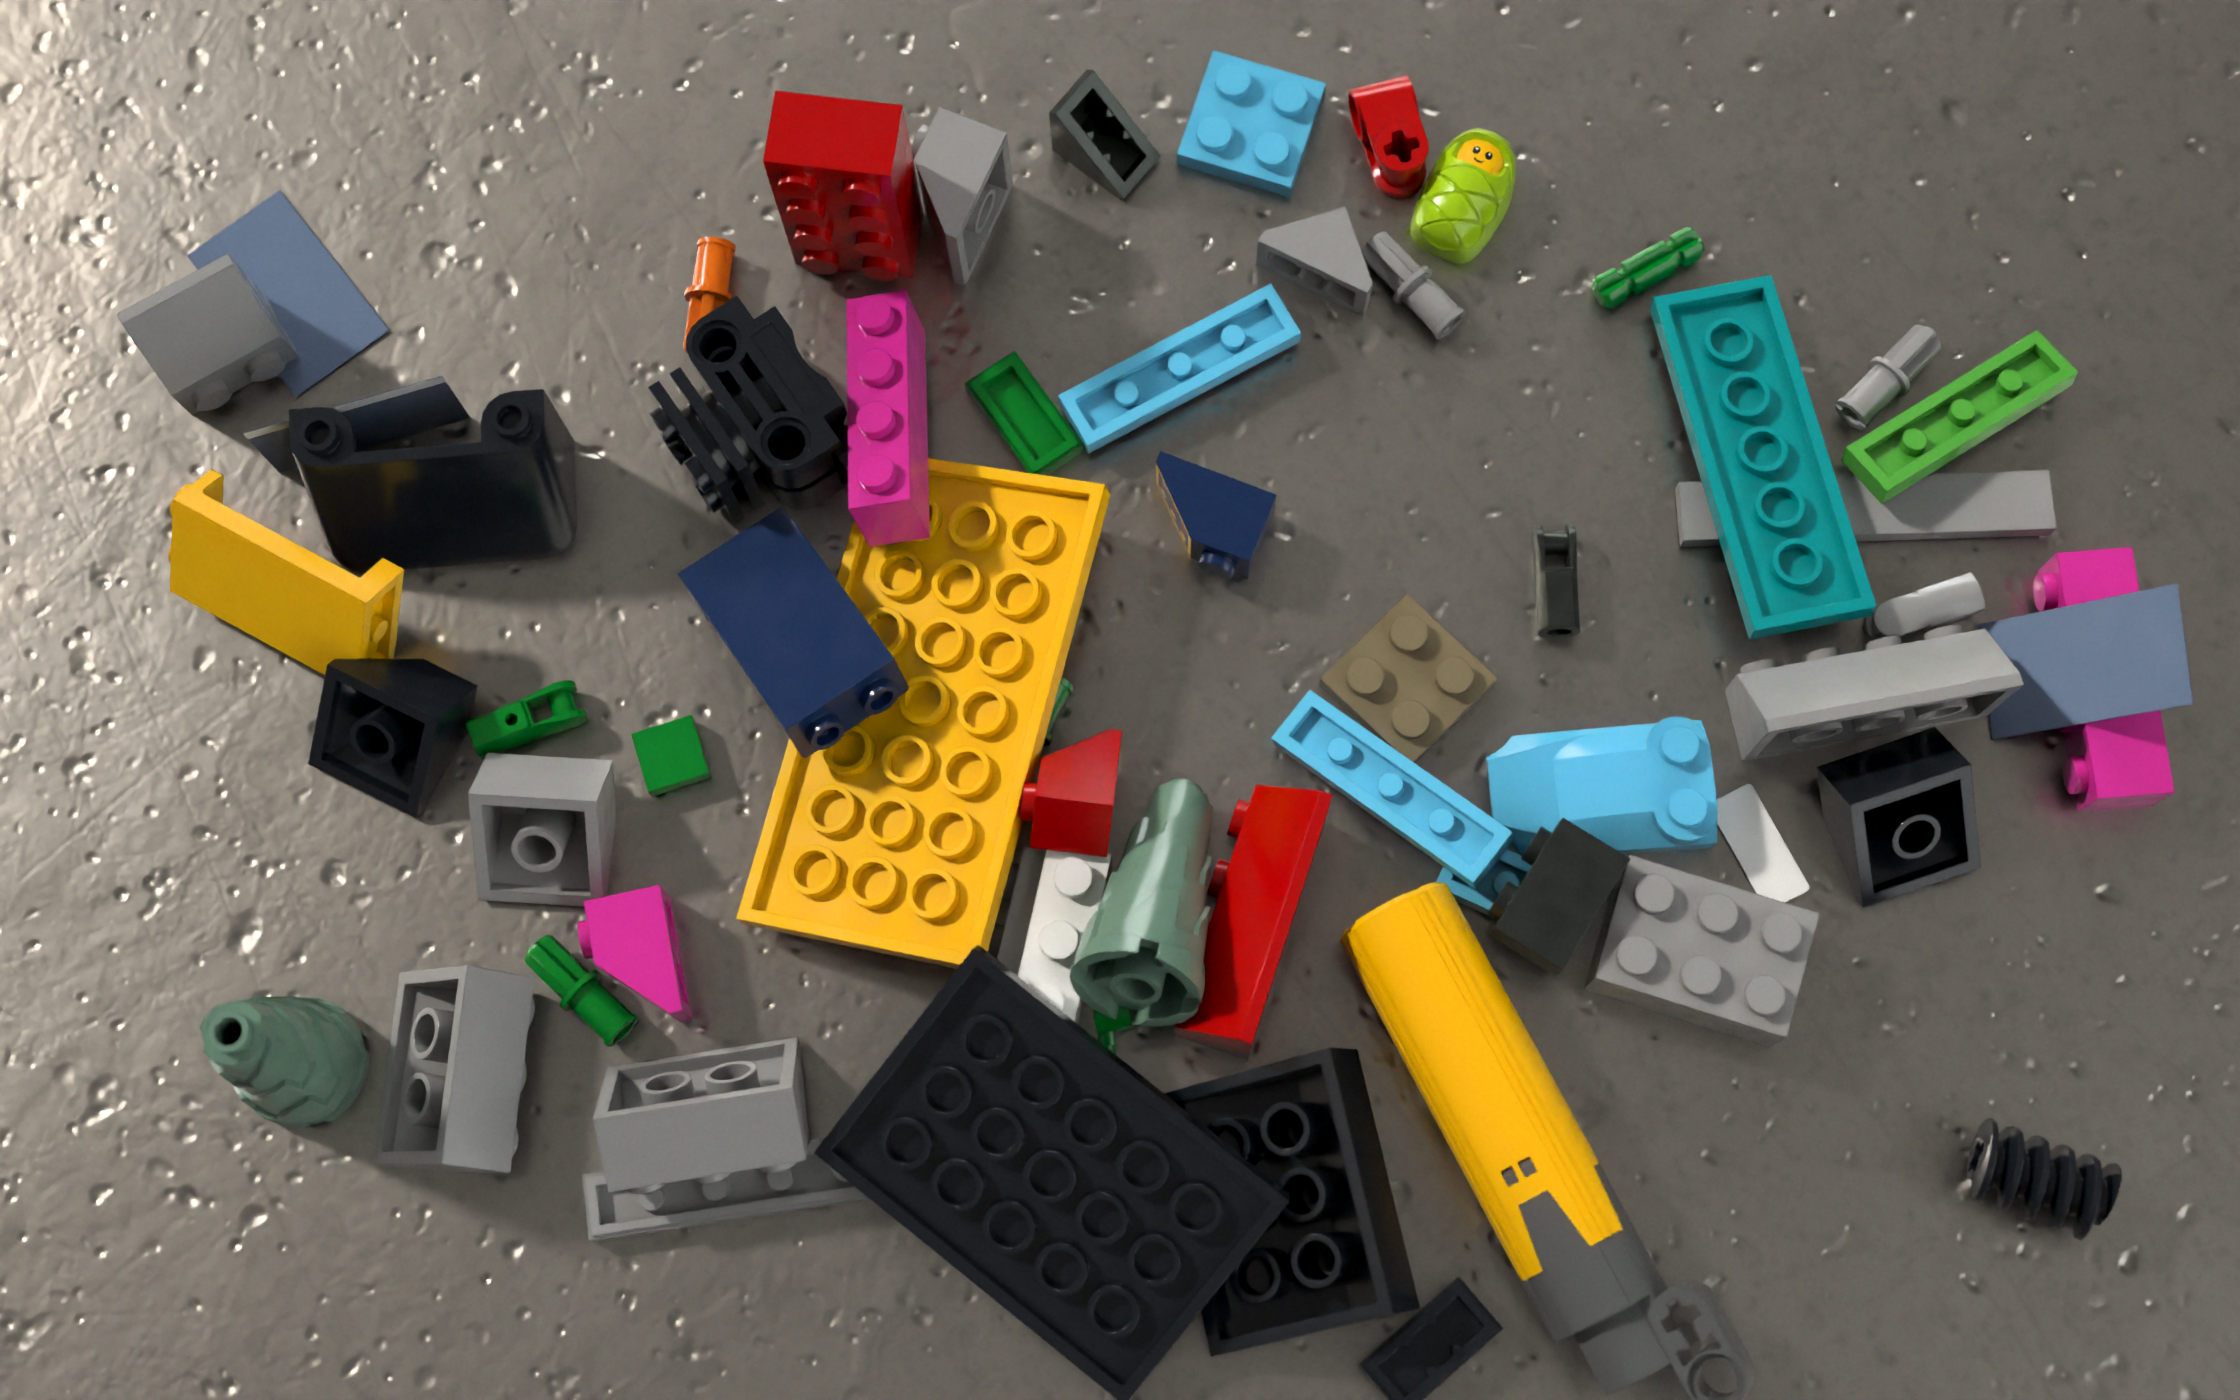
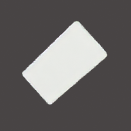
(1759, 845)

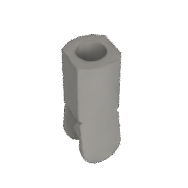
(1926, 608)

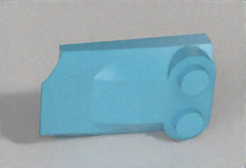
(1622, 784)

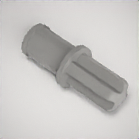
(1412, 284)
(1889, 377)

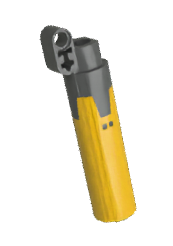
(1529, 1153)

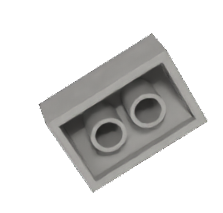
(455, 1070)
(702, 1116)

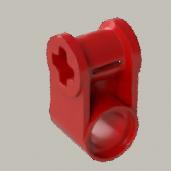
(1391, 129)

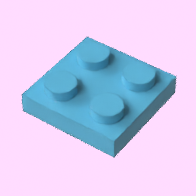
(1251, 123)

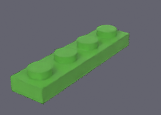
(1959, 416)

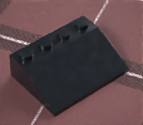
(1338, 1241)

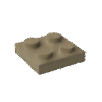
(1408, 680)

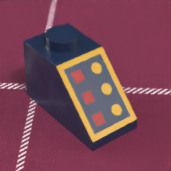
(1215, 515)

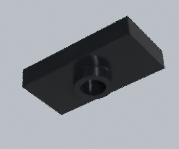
(1431, 1344)

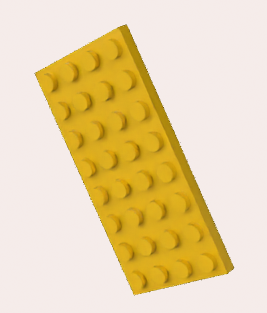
(916, 811)

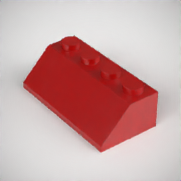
(1254, 912)

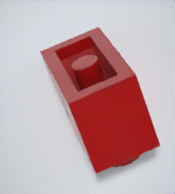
(1074, 796)

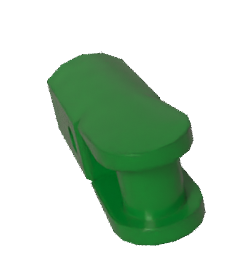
(517, 724)

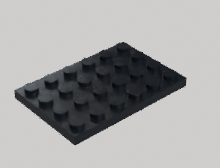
(1052, 1174)

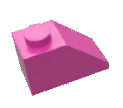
(638, 945)

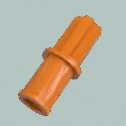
(709, 280)

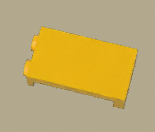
(278, 586)

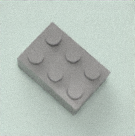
(1702, 952)

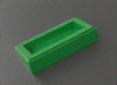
(1024, 416)

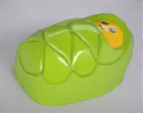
(1465, 196)

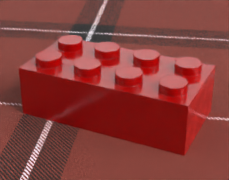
(844, 184)

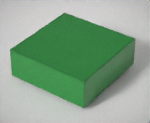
(671, 755)

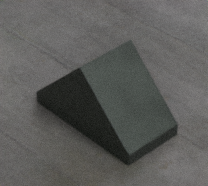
(1100, 136)

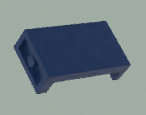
(795, 632)

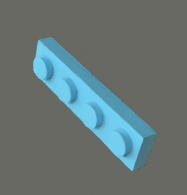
(1179, 368)
(1393, 789)

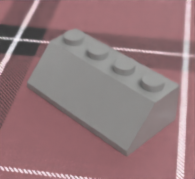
(1868, 691)

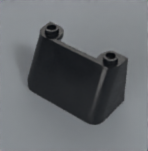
(443, 502)

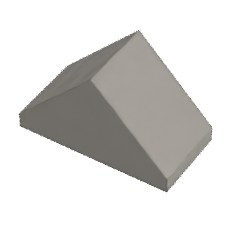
(1321, 257)

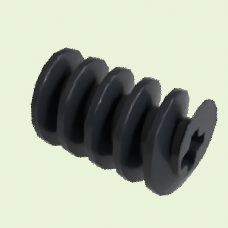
(2042, 1178)

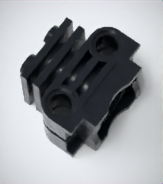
(756, 414)

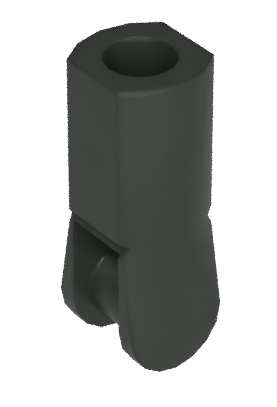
(1556, 586)

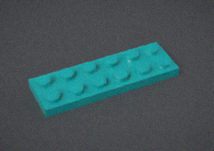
(1761, 458)

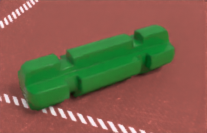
(1647, 267)

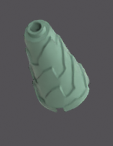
(1153, 917)
(288, 1056)

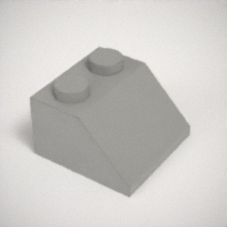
(962, 185)
(209, 335)
(542, 828)

